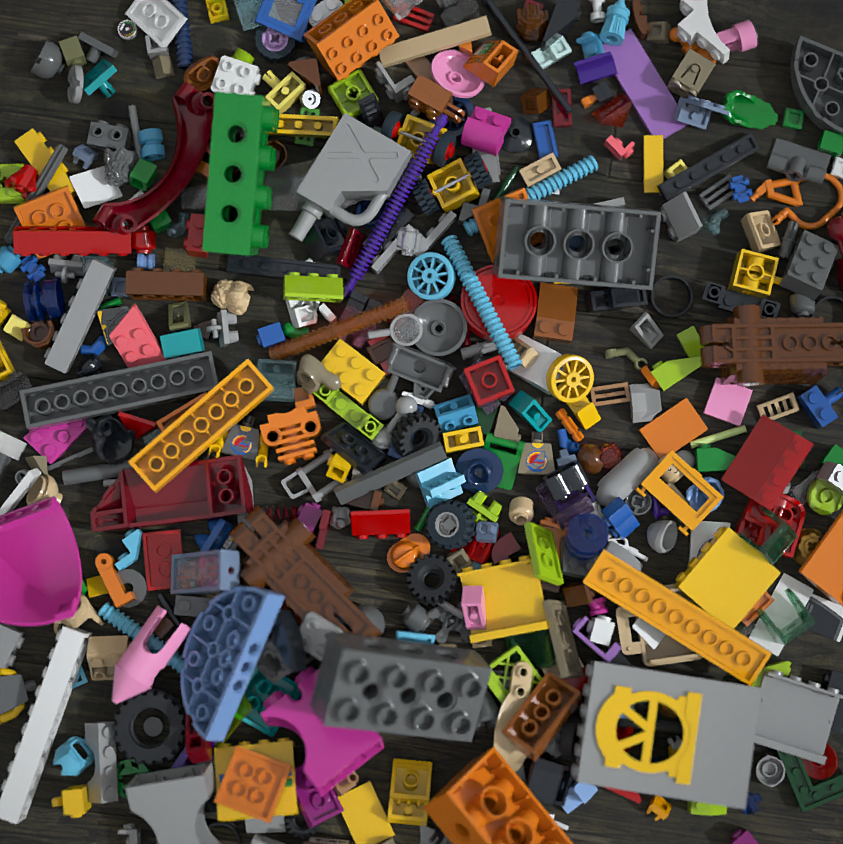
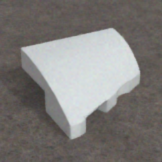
(302, 312)

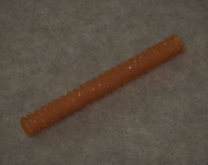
(339, 329)

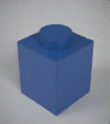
(270, 335)

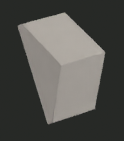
(646, 330)

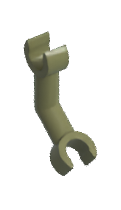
(611, 353)

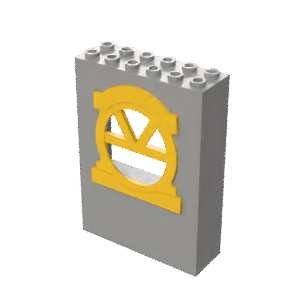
(715, 745)

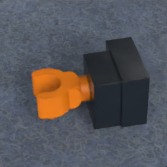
(601, 94)

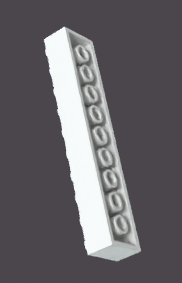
(43, 723)

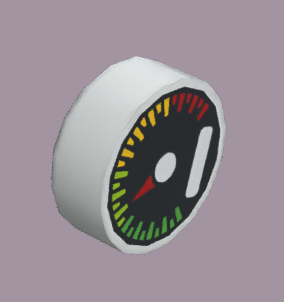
(127, 30)

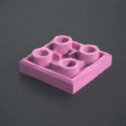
(727, 402)

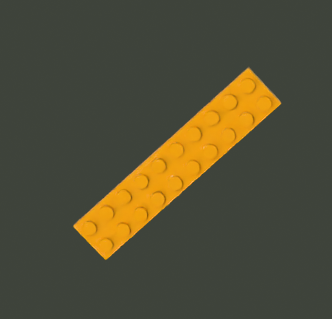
(677, 617)

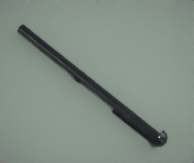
(510, 32)

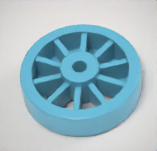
(431, 276)

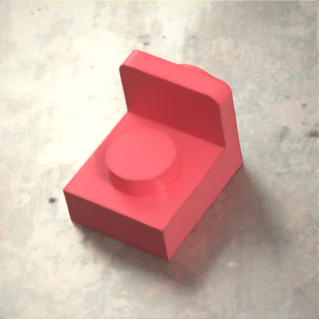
(616, 147)

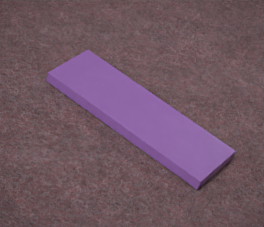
(644, 87)

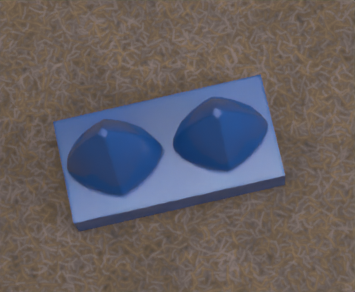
(219, 532)

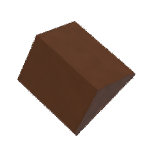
(308, 72)

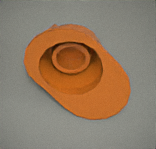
(406, 552)

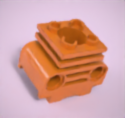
(292, 434)

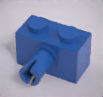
(819, 406)

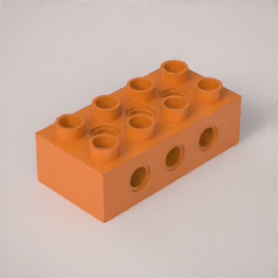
(492, 806)

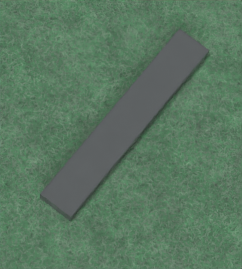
(390, 473)

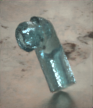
(715, 219)

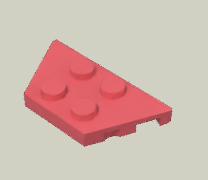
(136, 340)

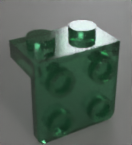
(535, 646)

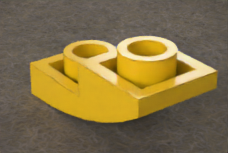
(217, 10)

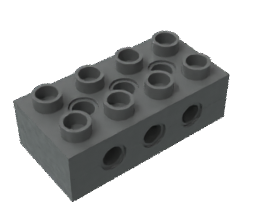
(591, 262)
(400, 687)

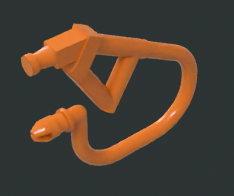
(768, 188)

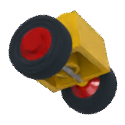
(412, 134)

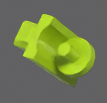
(477, 503)

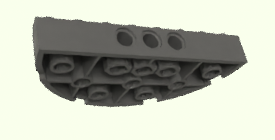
(818, 83)

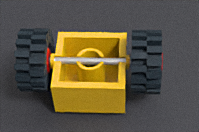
(452, 184)

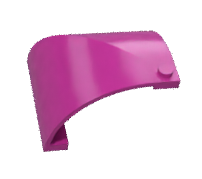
(38, 565)

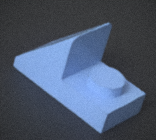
(578, 794)

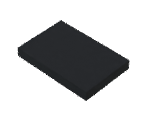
(354, 447)

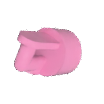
(740, 37)

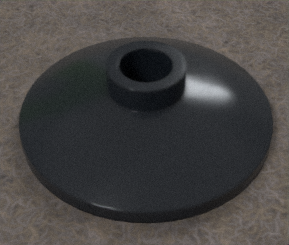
(521, 142)

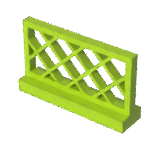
(496, 685)

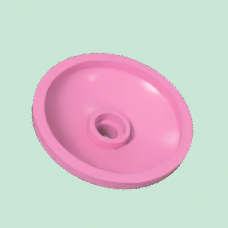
(449, 73)

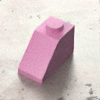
(474, 607)

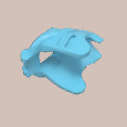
(70, 759)

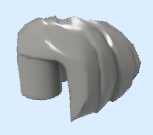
(340, 517)

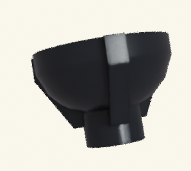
(89, 366)

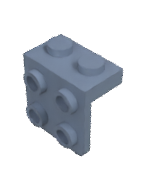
(696, 111)

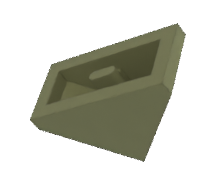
(179, 317)

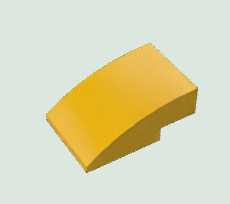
(409, 792)

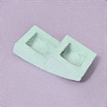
(553, 53)

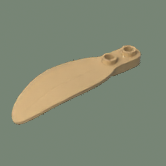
(508, 709)

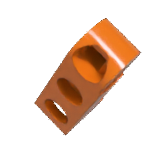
(105, 565)

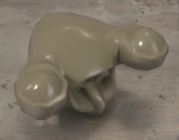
(313, 374)

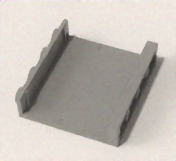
(795, 716)

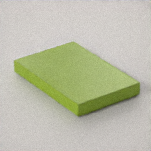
(543, 553)

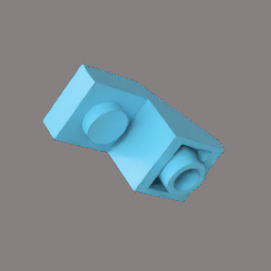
(133, 543)

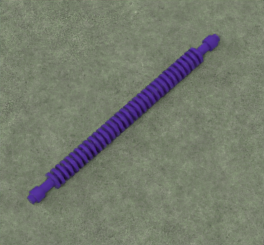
(384, 223)

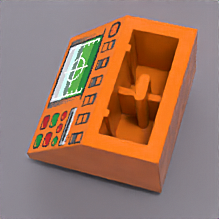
(491, 61)

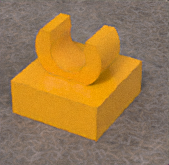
(659, 807)

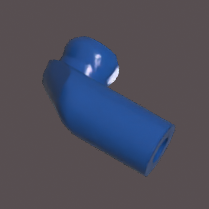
(97, 347)

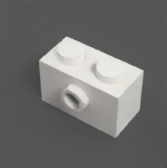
(600, 630)

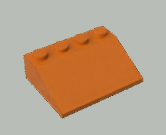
(825, 563)

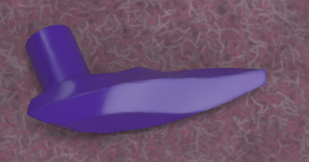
(657, 511)

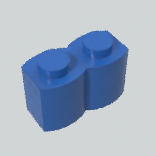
(619, 518)

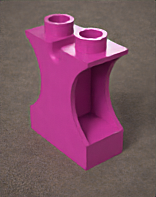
(330, 751)

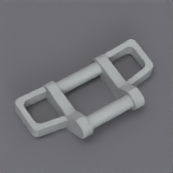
(317, 495)

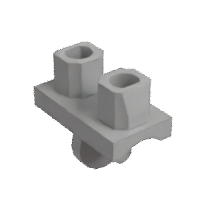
(65, 268)
(225, 336)

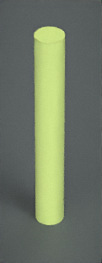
(718, 436)

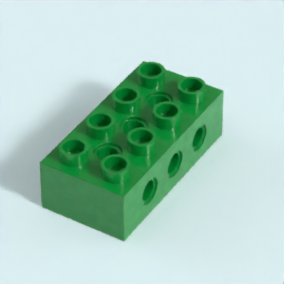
(253, 157)

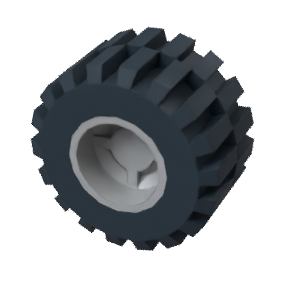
(451, 524)

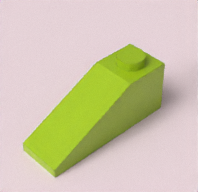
(674, 370)

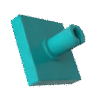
(98, 77)

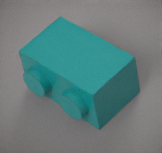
(182, 343)

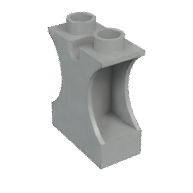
(175, 802)

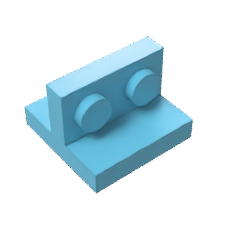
(439, 482)

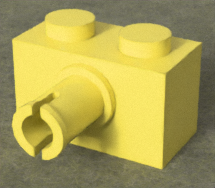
(284, 92)

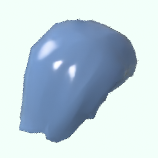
(697, 498)

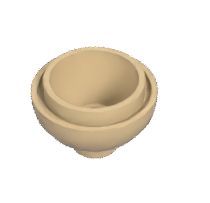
(42, 489)

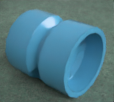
(151, 144)

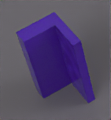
(596, 68)

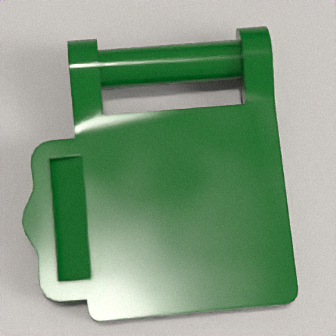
(509, 460)

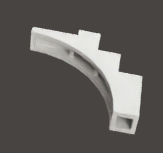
(699, 28)

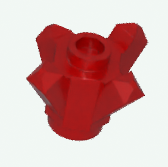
(23, 180)

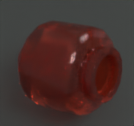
(610, 454)

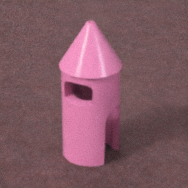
(137, 665)

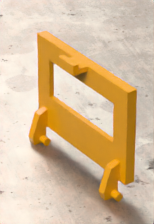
(673, 501)

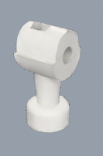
(597, 16)

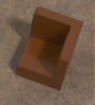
(535, 101)

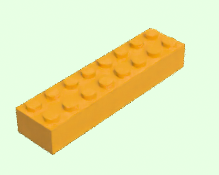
(201, 425)

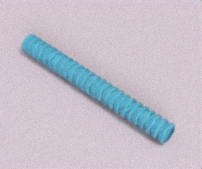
(550, 185)
(482, 302)
(131, 629)

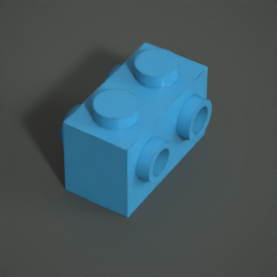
(455, 414)

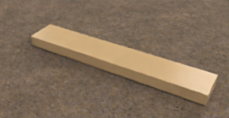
(435, 41)

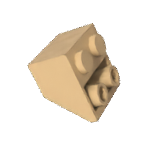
(103, 654)

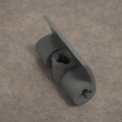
(798, 162)

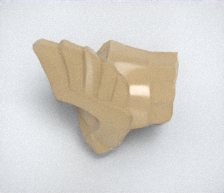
(82, 613)

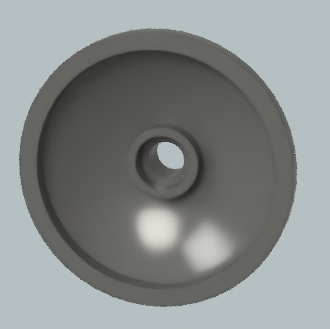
(450, 318)

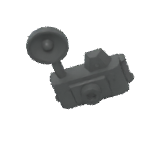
(414, 366)

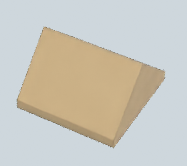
(760, 231)

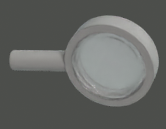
(404, 330)

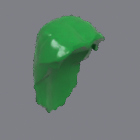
(748, 110)

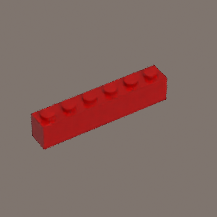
(69, 240)

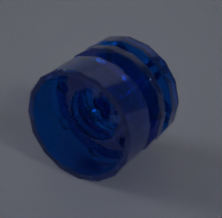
(39, 300)
(581, 546)

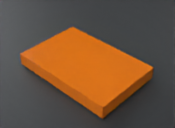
(673, 429)

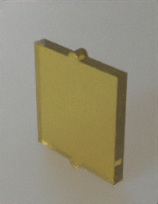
(178, 259)

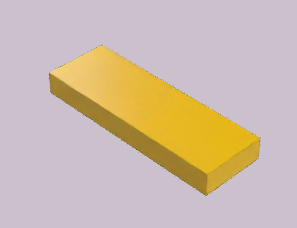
(652, 162)

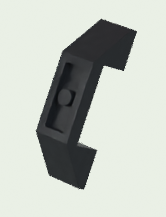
(726, 300)

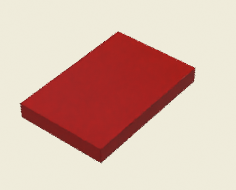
(158, 553)

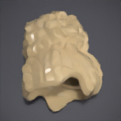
(231, 296)

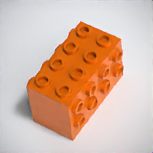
(351, 36)

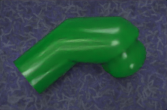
(292, 332)

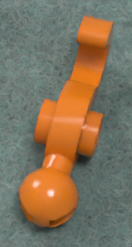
(685, 46)

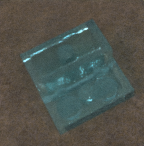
(281, 376)

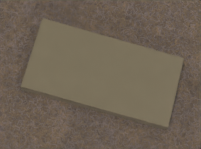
(563, 639)

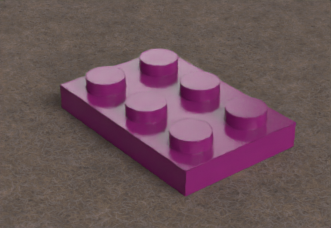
(312, 805)

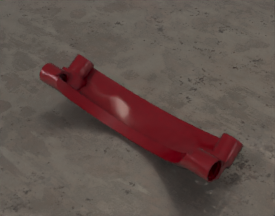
(193, 132)

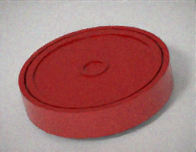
(513, 301)

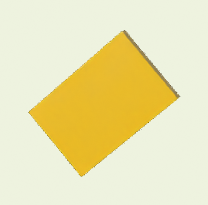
(365, 815)

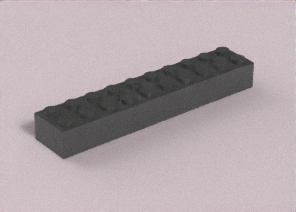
(118, 391)

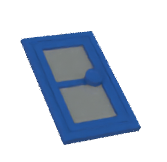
(286, 16)

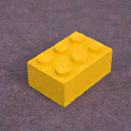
(356, 373)

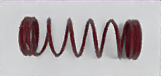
(293, 513)

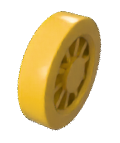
(570, 378)

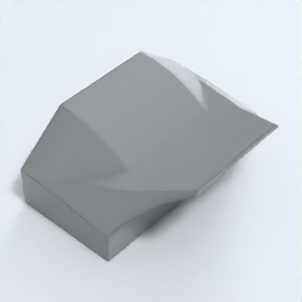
(644, 402)

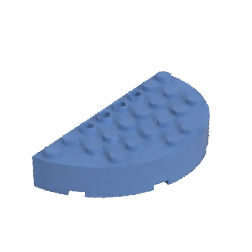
(223, 655)

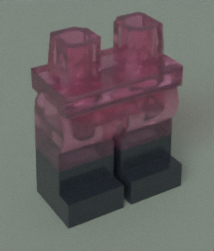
(356, 305)

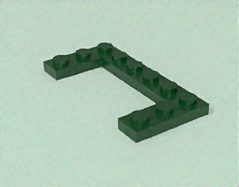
(806, 794)

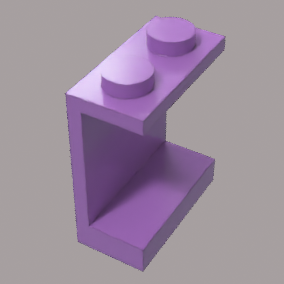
(609, 656)

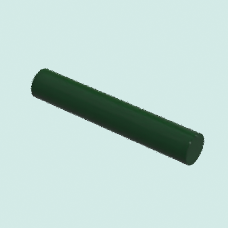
(507, 182)

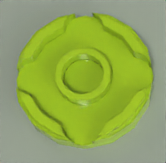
(823, 498)

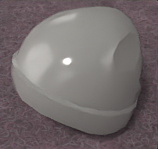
(662, 535)

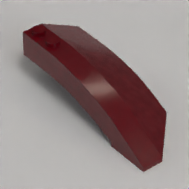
(198, 493)

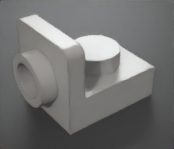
(134, 833)

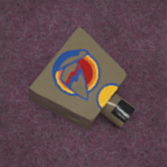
(536, 457)

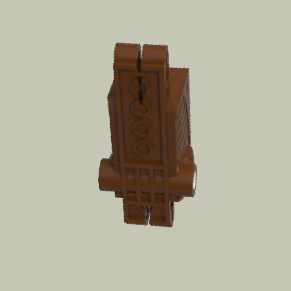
(770, 350)
(298, 571)

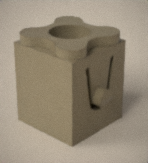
(690, 75)

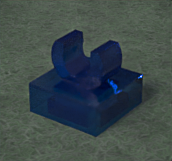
(751, 803)

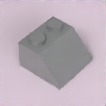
(680, 217)

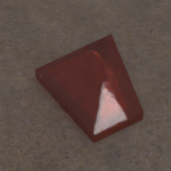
(614, 112)

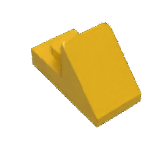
(585, 412)

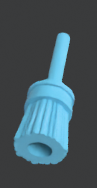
(615, 22)

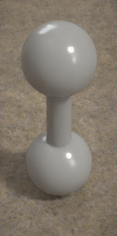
(403, 406)

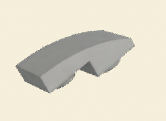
(623, 554)

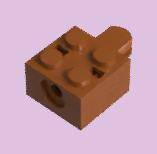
(433, 100)

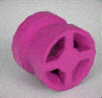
(598, 606)

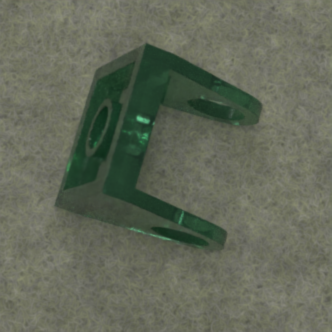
(777, 542)
(793, 629)

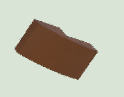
(639, 21)

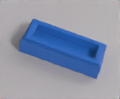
(544, 138)

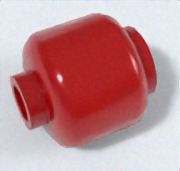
(143, 240)

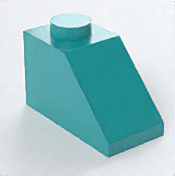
(530, 411)

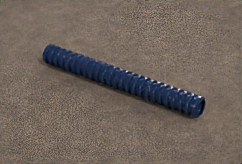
(182, 38)

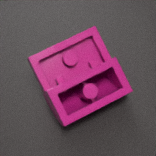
(485, 131)

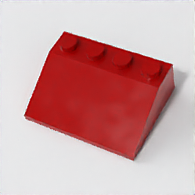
(767, 462)

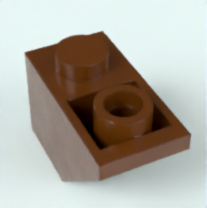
(577, 594)

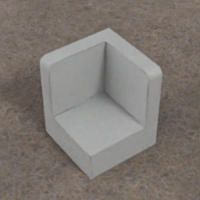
(154, 49)

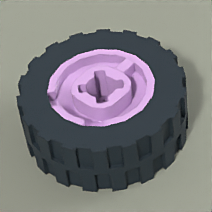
(274, 45)

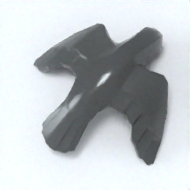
(449, 623)

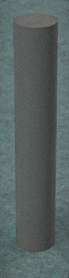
(93, 473)

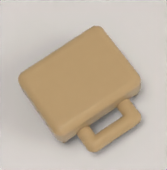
(667, 651)

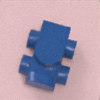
(738, 185)
(35, 272)

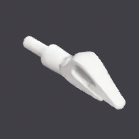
(427, 403)
(633, 551)

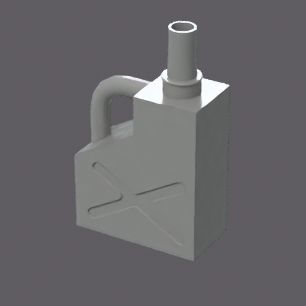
(351, 166)

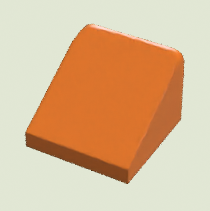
(466, 48)

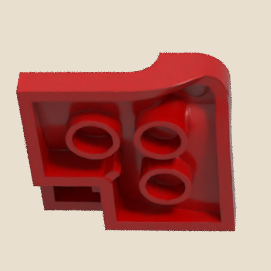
(759, 527)

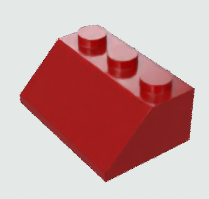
(380, 523)

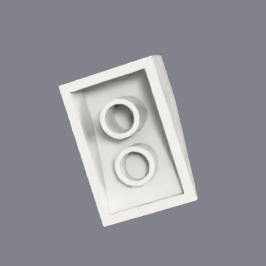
(537, 371)

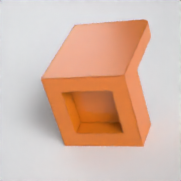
(303, 399)

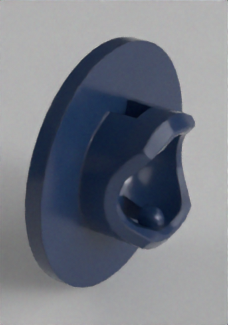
(481, 469)

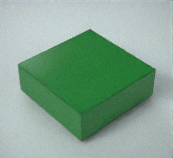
(793, 119)

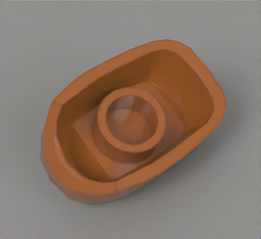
(202, 73)

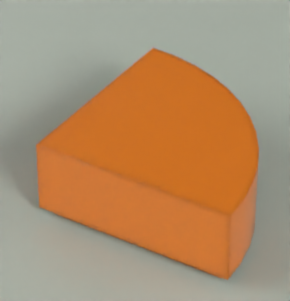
(650, 378)

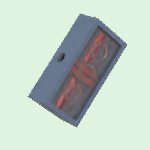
(204, 572)

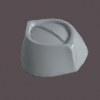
(770, 770)

